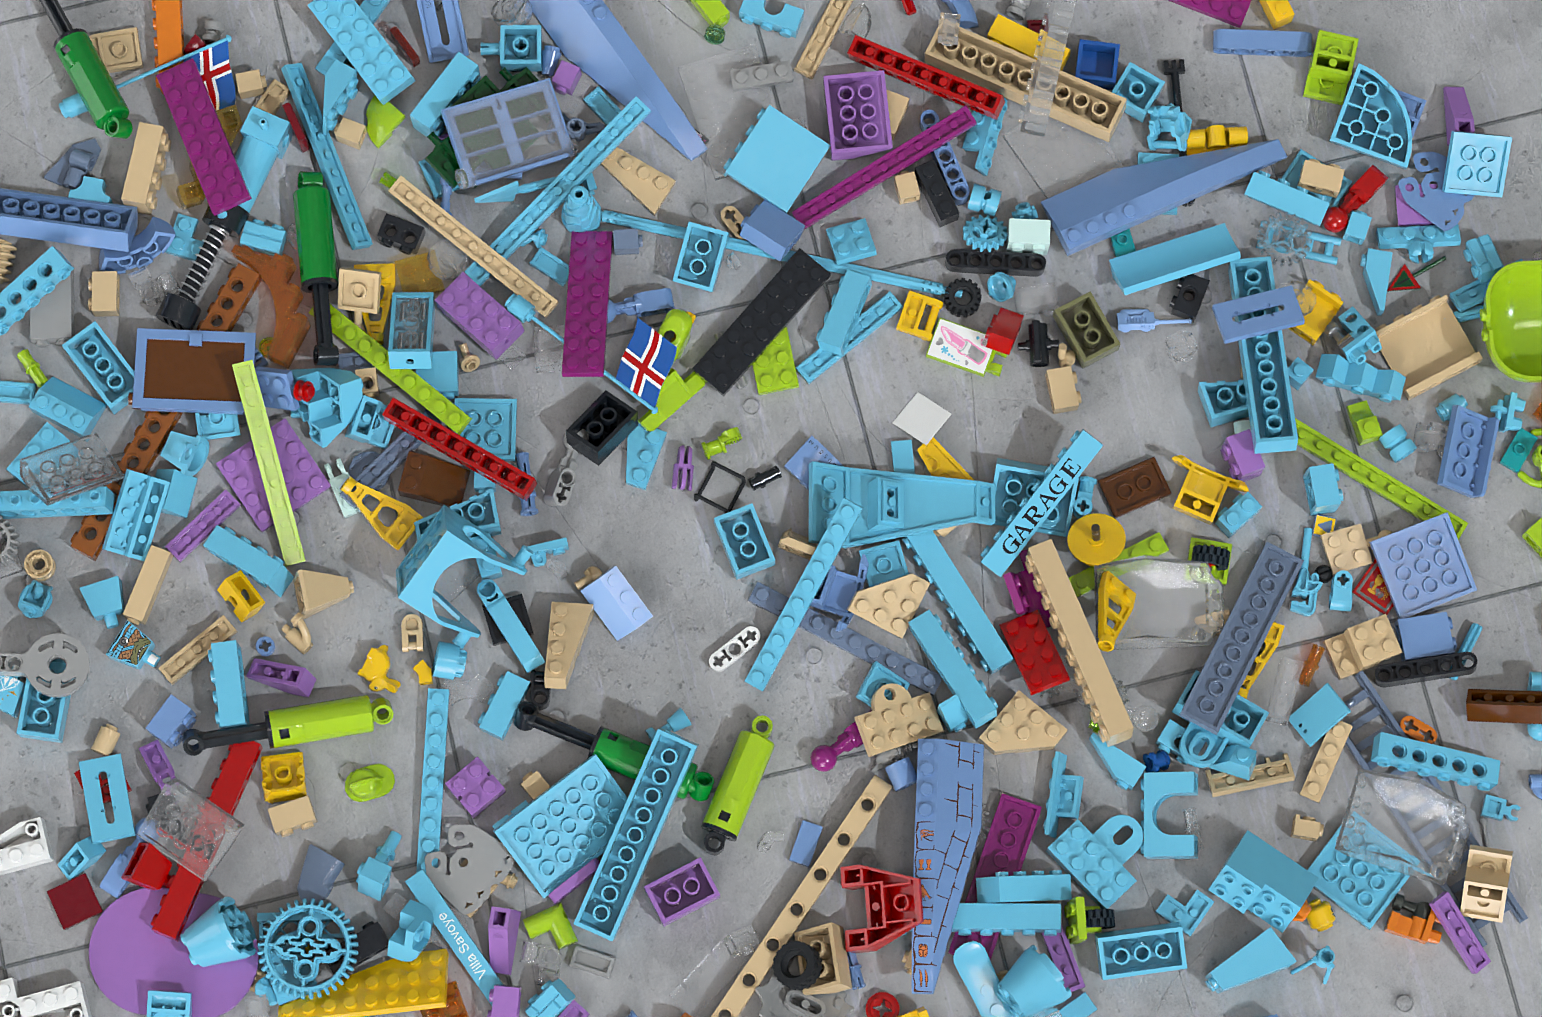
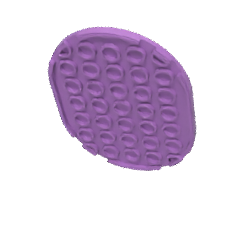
(132, 959)

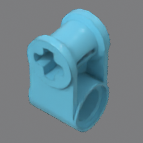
(1341, 595)

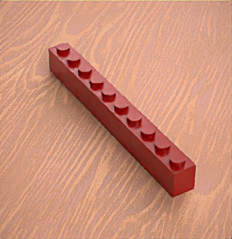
(226, 794)

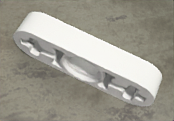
(743, 634)

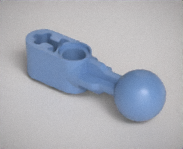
(643, 304)
(112, 882)

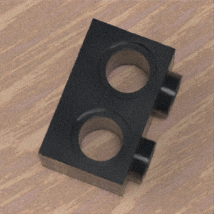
(403, 230)

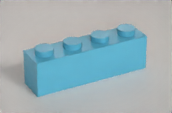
(1287, 199)
(844, 312)

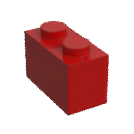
(1004, 330)

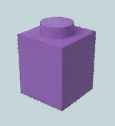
(566, 78)

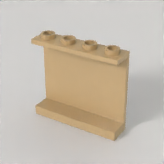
(1427, 346)

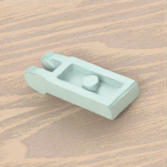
(336, 483)

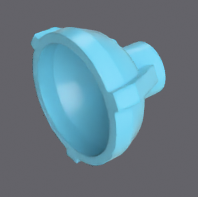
(1001, 286)

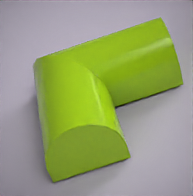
(553, 920)

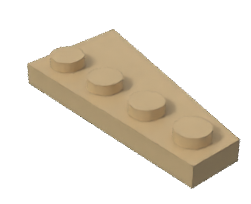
(639, 178)

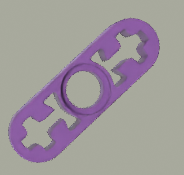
(574, 881)

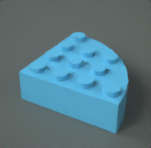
(1374, 120)

